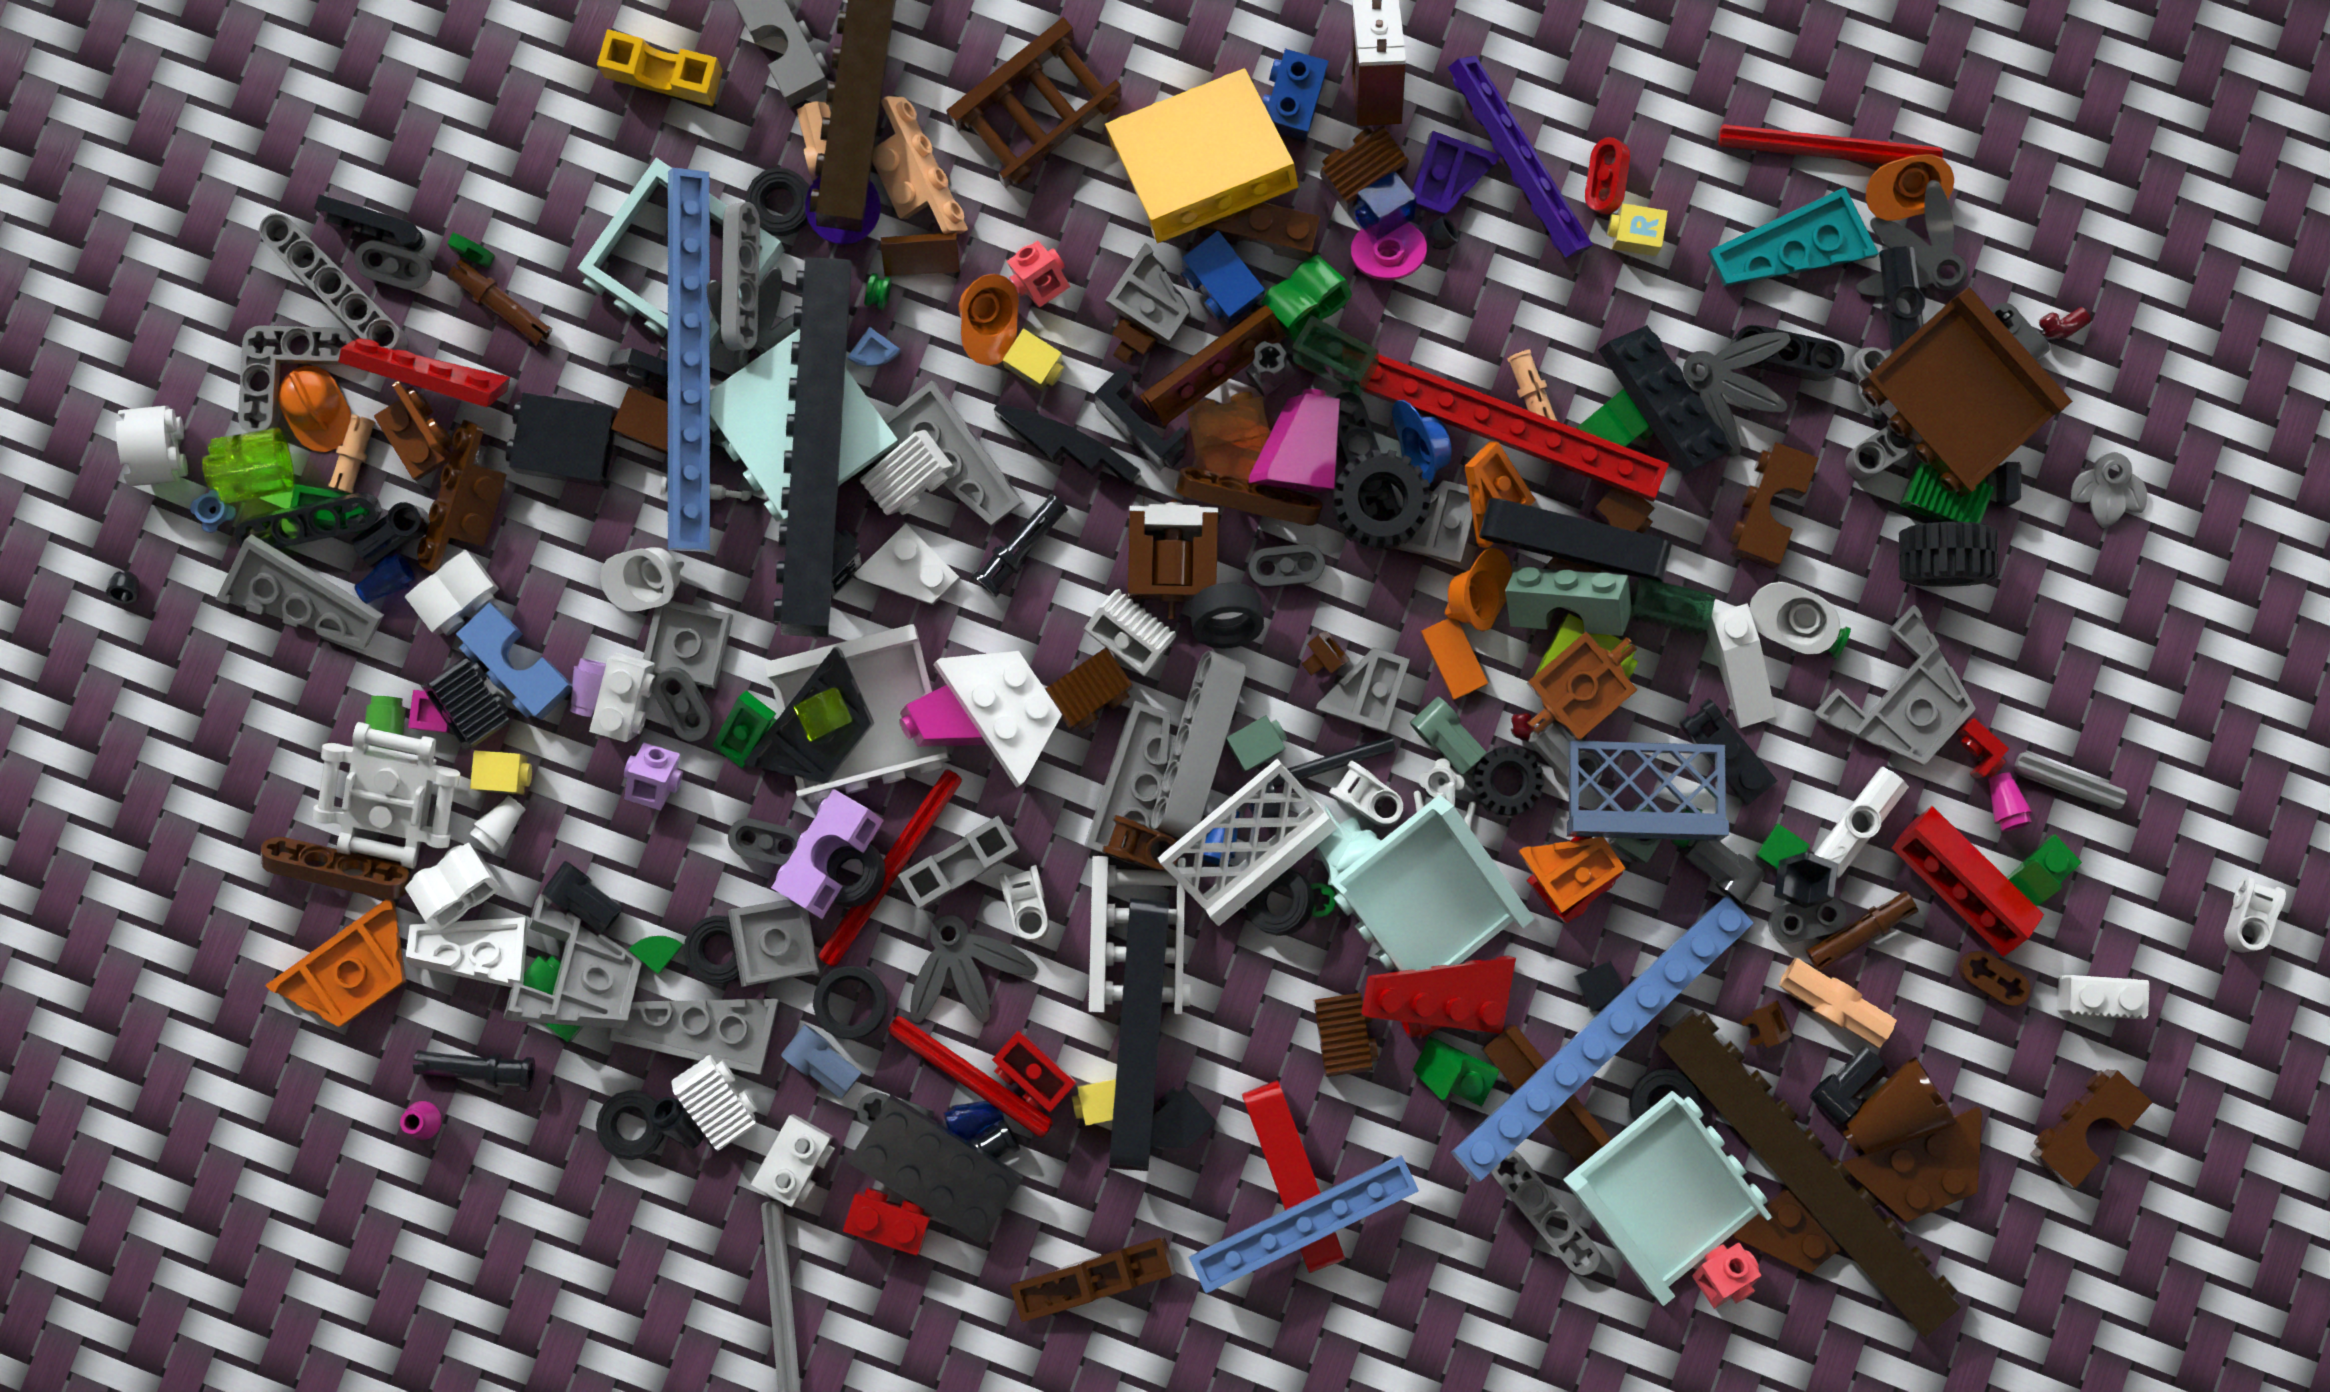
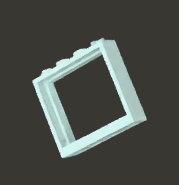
(769, 252)

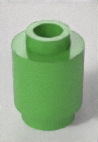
(386, 715)

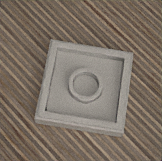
(689, 640)
(772, 942)

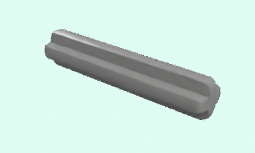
(2070, 780)

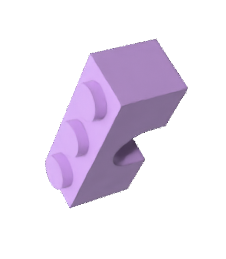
(836, 825)

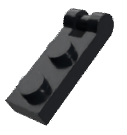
(371, 223)
(1743, 768)

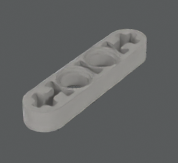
(739, 318)
(1541, 1213)

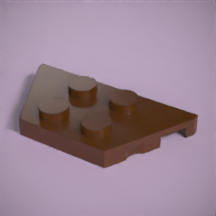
(1926, 1170)

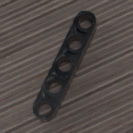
(1575, 539)

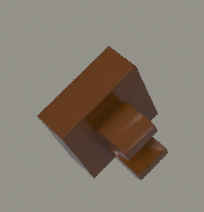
(1133, 340)
(1326, 654)
(1771, 1024)

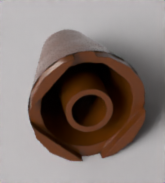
(1899, 1111)

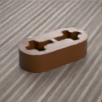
(1999, 971)

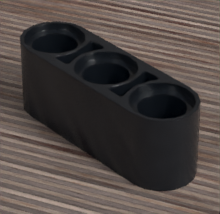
(1805, 353)

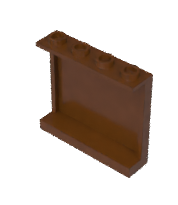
(1963, 392)

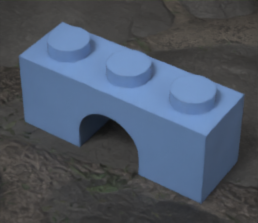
(489, 639)

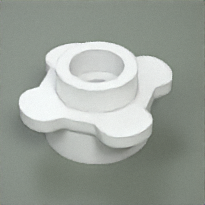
(1442, 769)

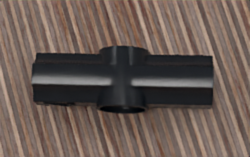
(1901, 281)

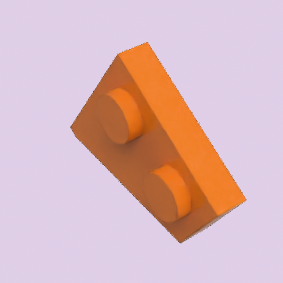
(1493, 476)
(1572, 869)

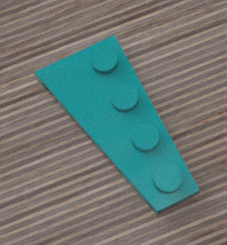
(1800, 241)

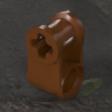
(1137, 843)

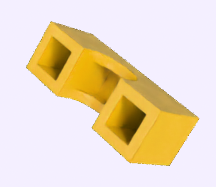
(681, 75)

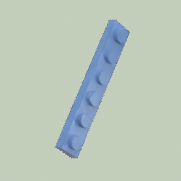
(1303, 1223)

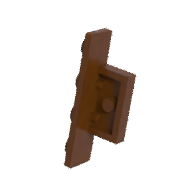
(464, 501)

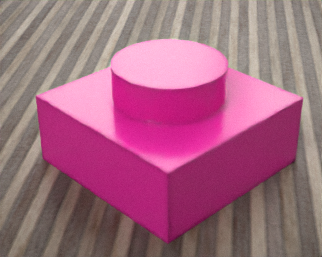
(425, 715)

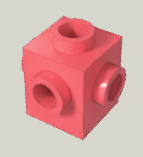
(1038, 273)
(1727, 1275)

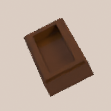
(920, 254)

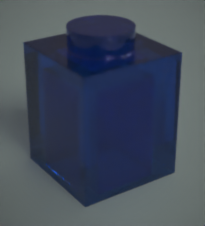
(1385, 205)

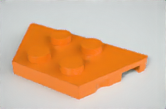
(348, 969)

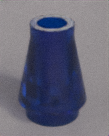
(385, 579)
(971, 1118)

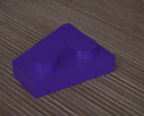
(1448, 172)

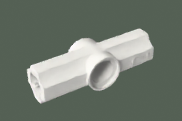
(1875, 803)

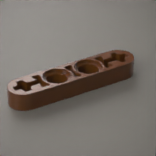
(1248, 497)
(281, 854)

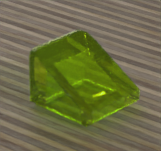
(823, 713)

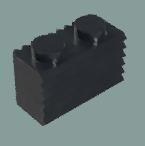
(466, 702)

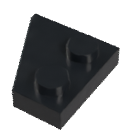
(640, 365)

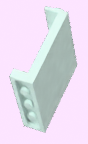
(753, 417)
(1428, 892)
(1666, 1193)

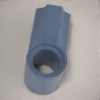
(814, 1056)

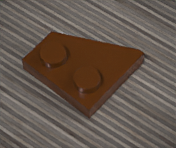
(1790, 1233)

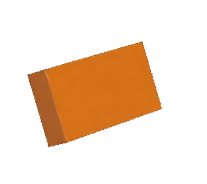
(1454, 658)

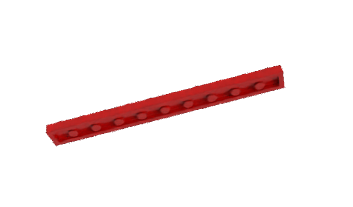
(1518, 428)

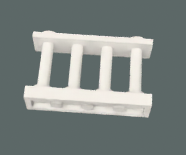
(1106, 915)

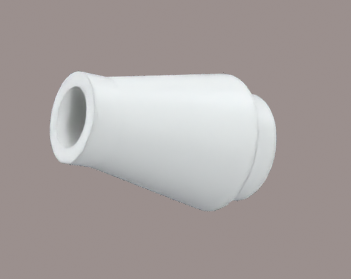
(497, 825)

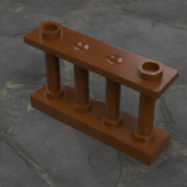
(1028, 66)

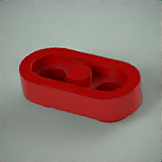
(1607, 177)

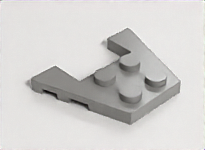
(1917, 710)
(592, 981)

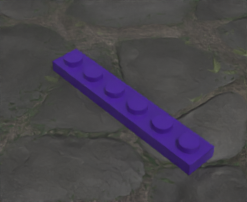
(1520, 156)

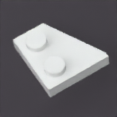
(908, 568)

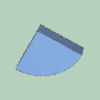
(873, 350)

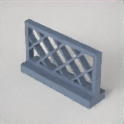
(1647, 824)

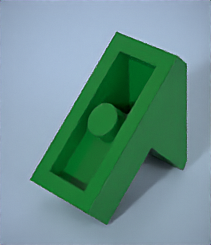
(744, 728)
(2044, 870)
(1454, 1071)

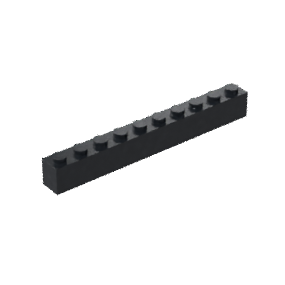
(815, 448)

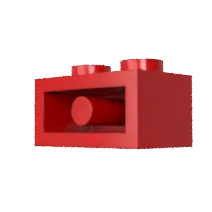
(1034, 1071)
(887, 1222)

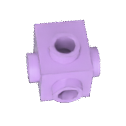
(652, 776)

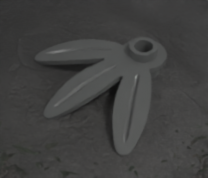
(1928, 258)
(768, 302)
(1720, 379)
(967, 978)

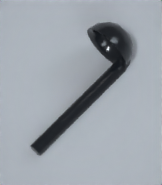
(1323, 765)

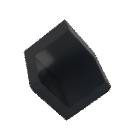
(1806, 879)

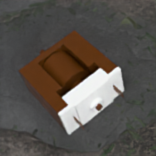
(1377, 62)
(1171, 567)

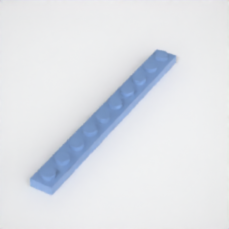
(688, 360)
(1601, 1038)

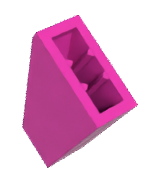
(1301, 445)
(939, 721)

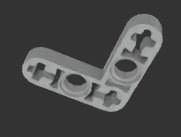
(270, 362)

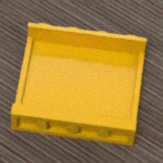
(1202, 155)

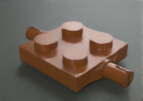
(1582, 686)

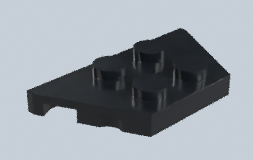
(786, 745)

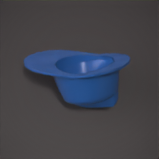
(1422, 439)

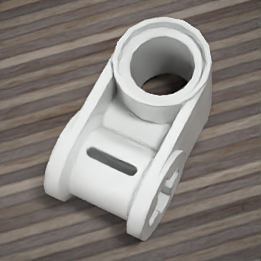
(1366, 794)
(1025, 901)
(2257, 908)

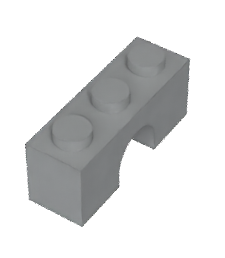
(798, 71)
(959, 863)

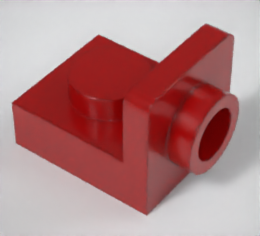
(1981, 741)

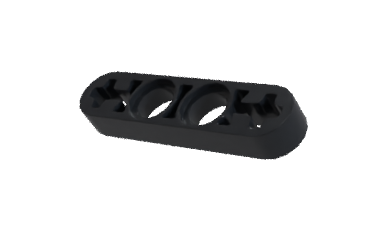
(1358, 416)
(307, 519)

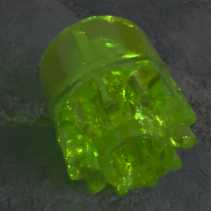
(249, 465)

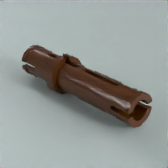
(487, 293)
(1874, 923)

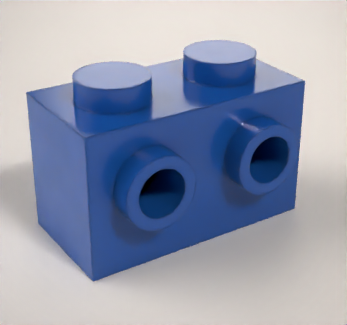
(1295, 92)
(1221, 278)

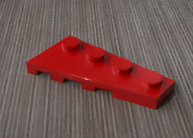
(427, 373)
(1446, 996)

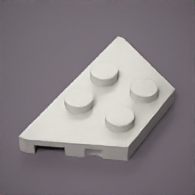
(1004, 706)

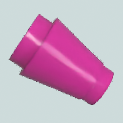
(2008, 803)
(429, 1120)

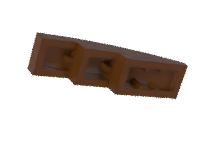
(1093, 1279)

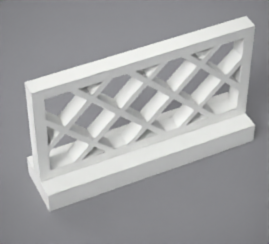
(1264, 859)

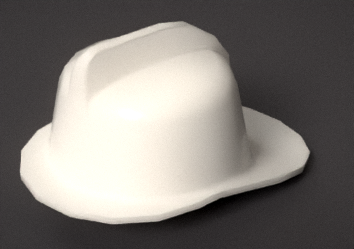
(640, 578)
(1795, 617)

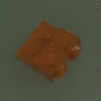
(1228, 435)

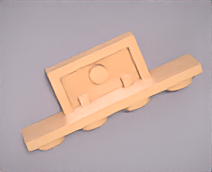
(912, 172)

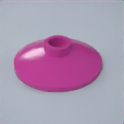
(1390, 256)

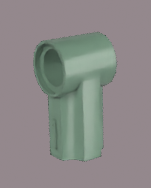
(1442, 728)

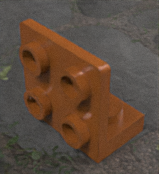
(413, 434)

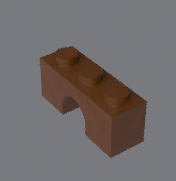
(1282, 229)
(1617, 510)
(1759, 535)
(2064, 1148)

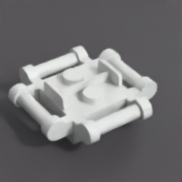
(386, 794)

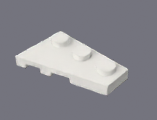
(472, 949)

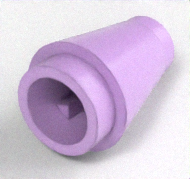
(586, 686)

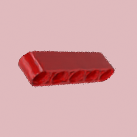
(1289, 1164)

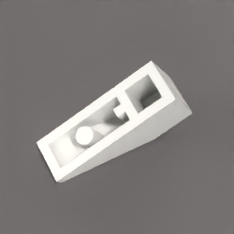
(1741, 665)

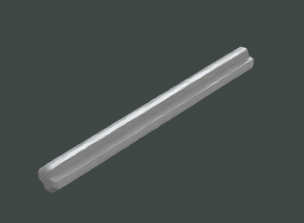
(780, 1297)

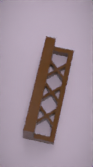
(1211, 366)
(1571, 1121)

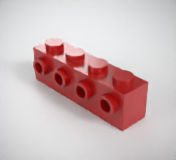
(1968, 881)

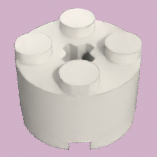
(150, 445)

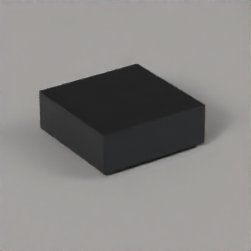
(2008, 484)
(1599, 985)

